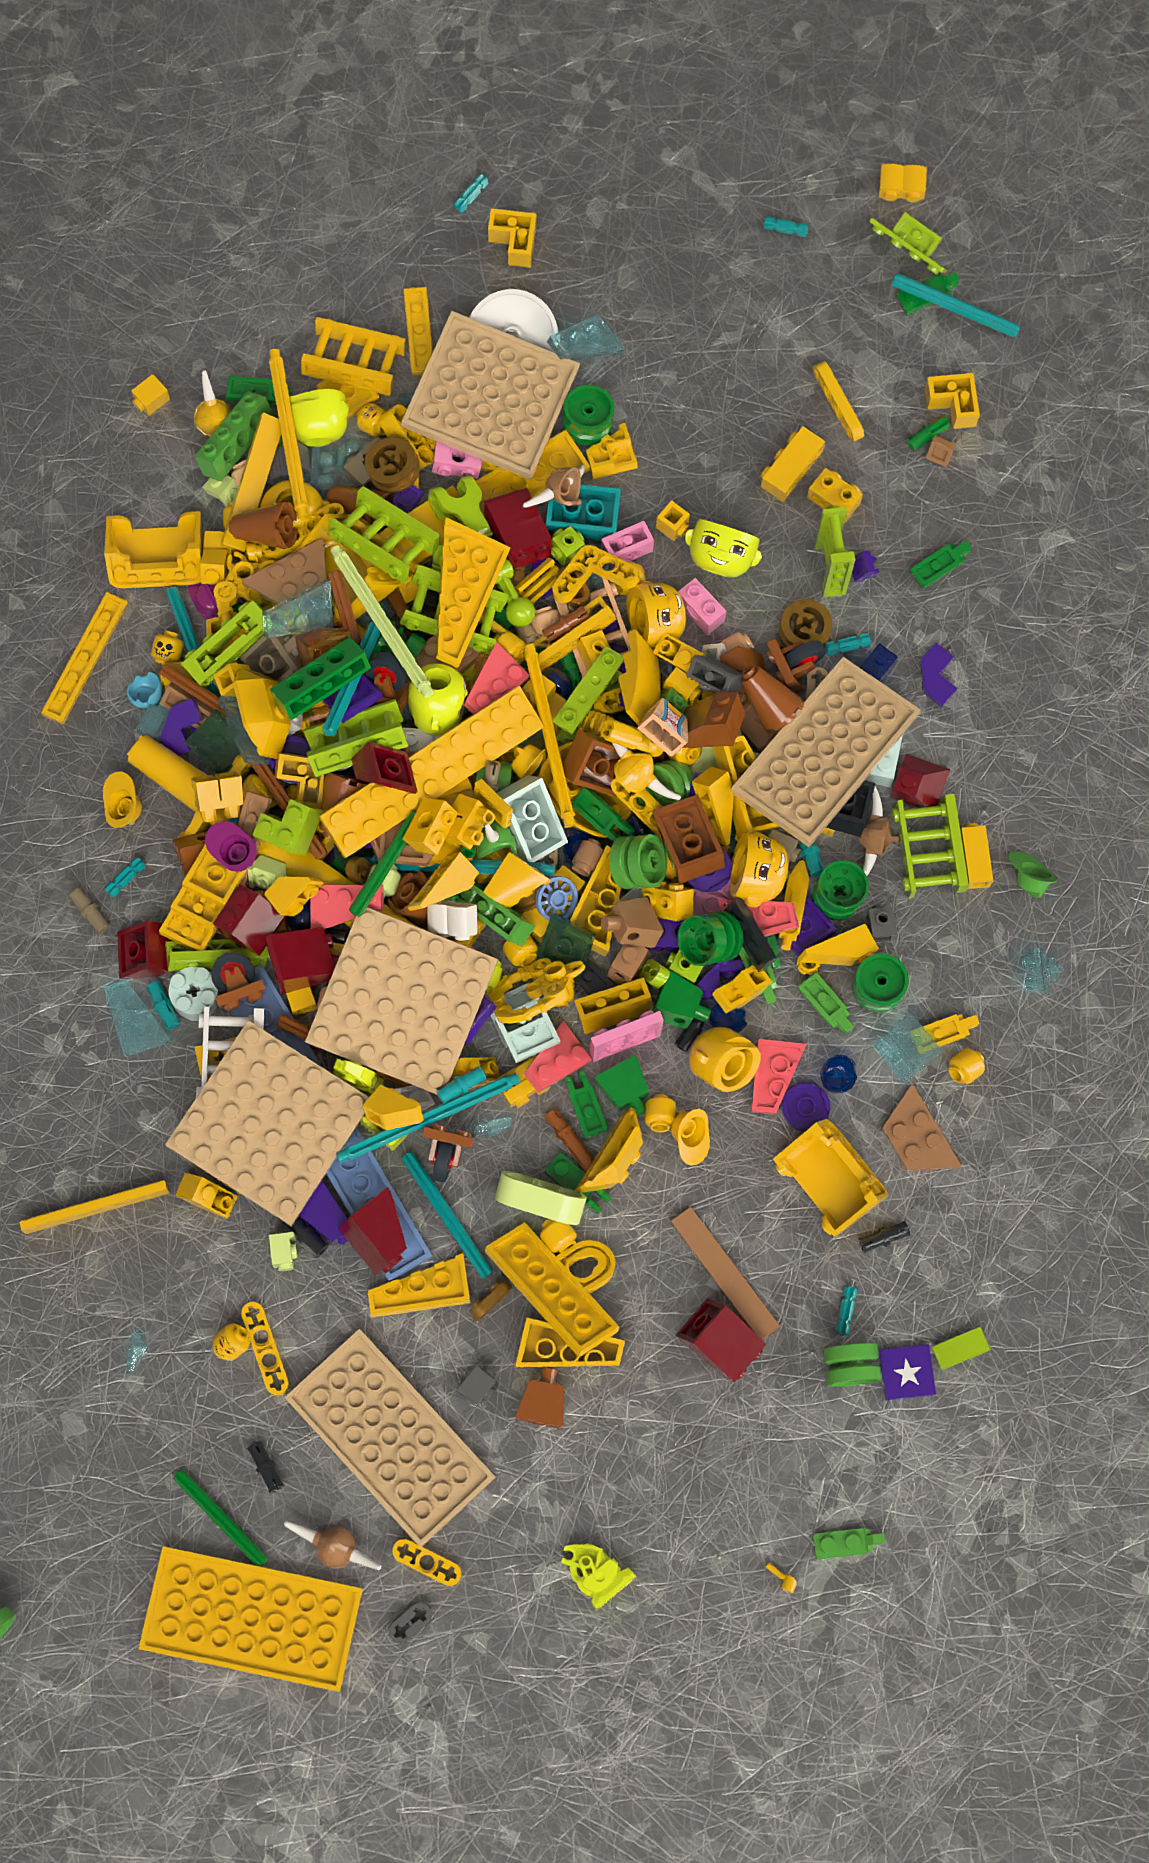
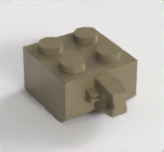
(273, 657)

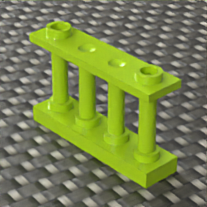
(392, 517)
(838, 561)
(429, 578)
(598, 680)
(374, 724)
(950, 832)

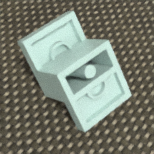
(525, 1037)

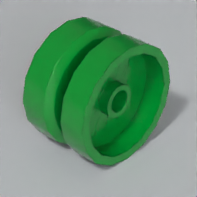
(588, 414)
(880, 997)

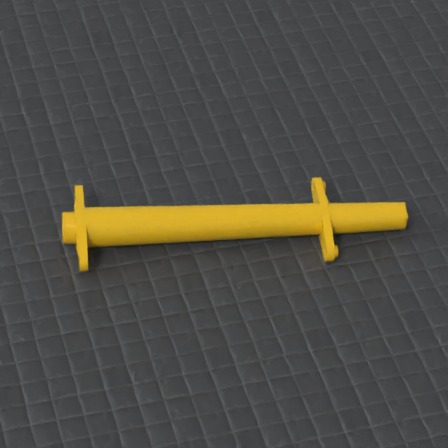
(175, 777)

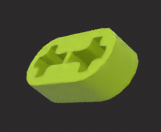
(654, 973)

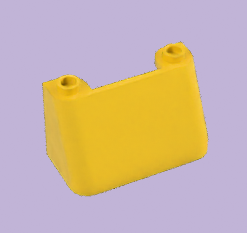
(154, 554)
(377, 580)
(831, 1176)

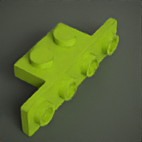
(915, 237)

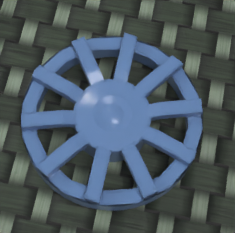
(556, 897)

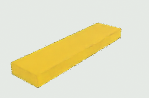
(418, 328)

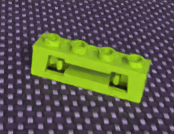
(204, 667)

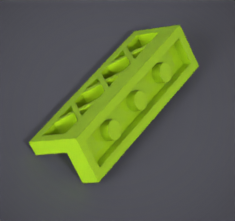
(205, 959)

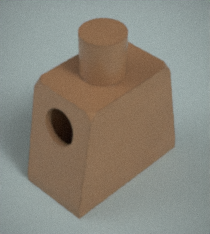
(633, 923)
(628, 963)

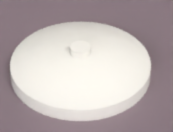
(518, 315)

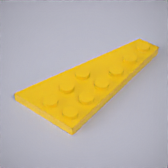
(467, 578)

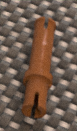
(568, 1137)

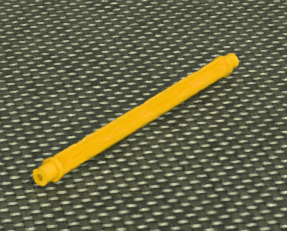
(288, 434)
(567, 812)

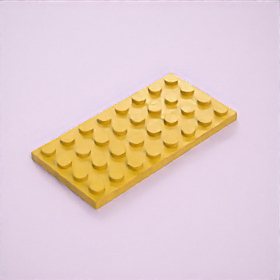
(251, 1619)

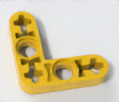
(593, 565)

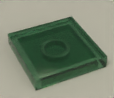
(214, 742)
(566, 942)

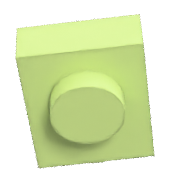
(222, 490)

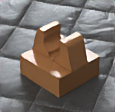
(940, 451)

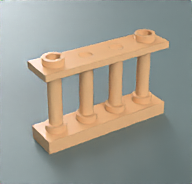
(611, 591)

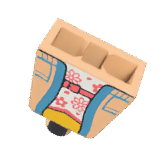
(665, 726)

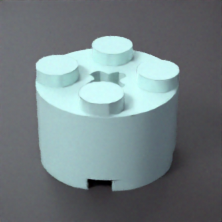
(181, 988)

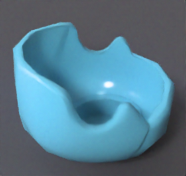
(145, 690)

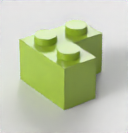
(293, 831)

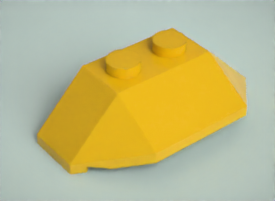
(259, 713)
(615, 1155)

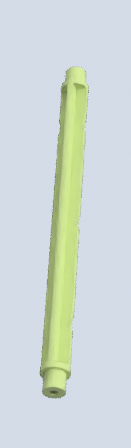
(382, 622)

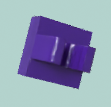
(864, 566)

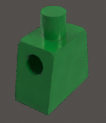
(679, 1002)
(624, 1085)

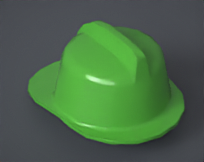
(1031, 874)

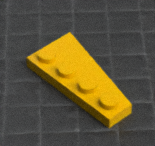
(432, 1288)

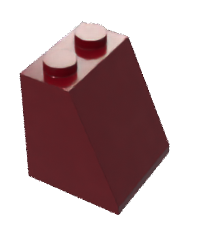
(518, 528)
(301, 958)
(376, 1233)
(721, 1340)

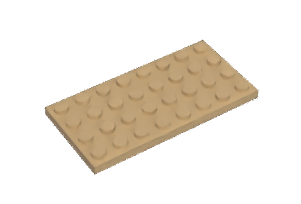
(825, 751)
(390, 1438)

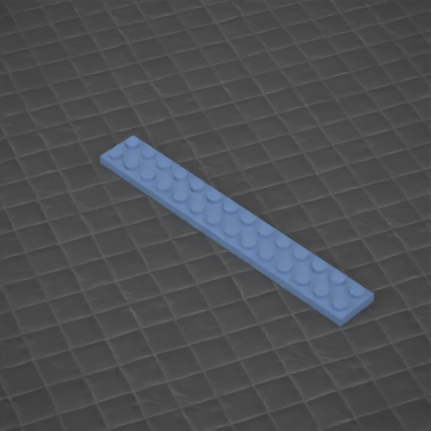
(356, 1179)

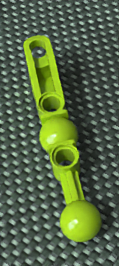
(466, 511)

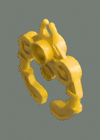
(227, 592)
(549, 979)

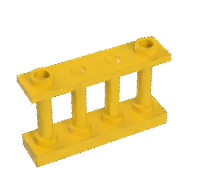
(348, 374)

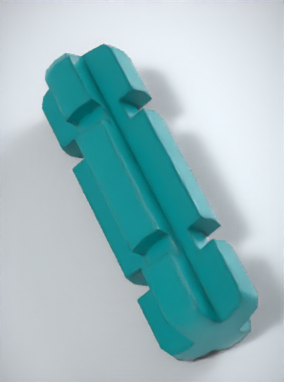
(470, 193)
(786, 226)
(847, 644)
(124, 876)
(846, 1310)

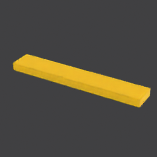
(254, 475)
(84, 658)
(94, 1207)

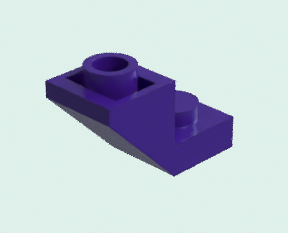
(728, 970)

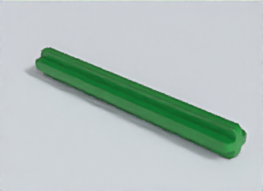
(381, 869)
(220, 1518)

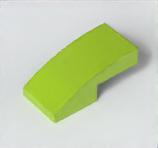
(961, 1348)

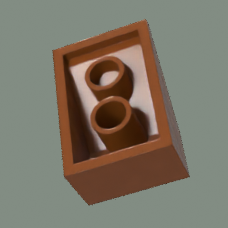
(714, 720)
(591, 762)
(689, 839)

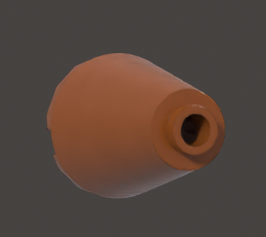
(347, 498)
(266, 525)
(770, 698)
(335, 789)
(406, 891)

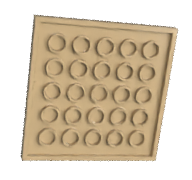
(490, 395)
(401, 1000)
(269, 1123)

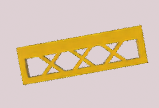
(570, 640)

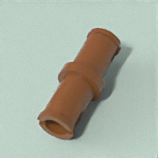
(565, 624)

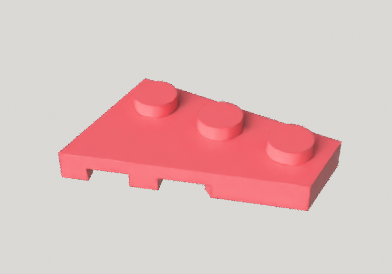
(497, 677)
(333, 902)
(770, 916)
(557, 1061)
(774, 1073)

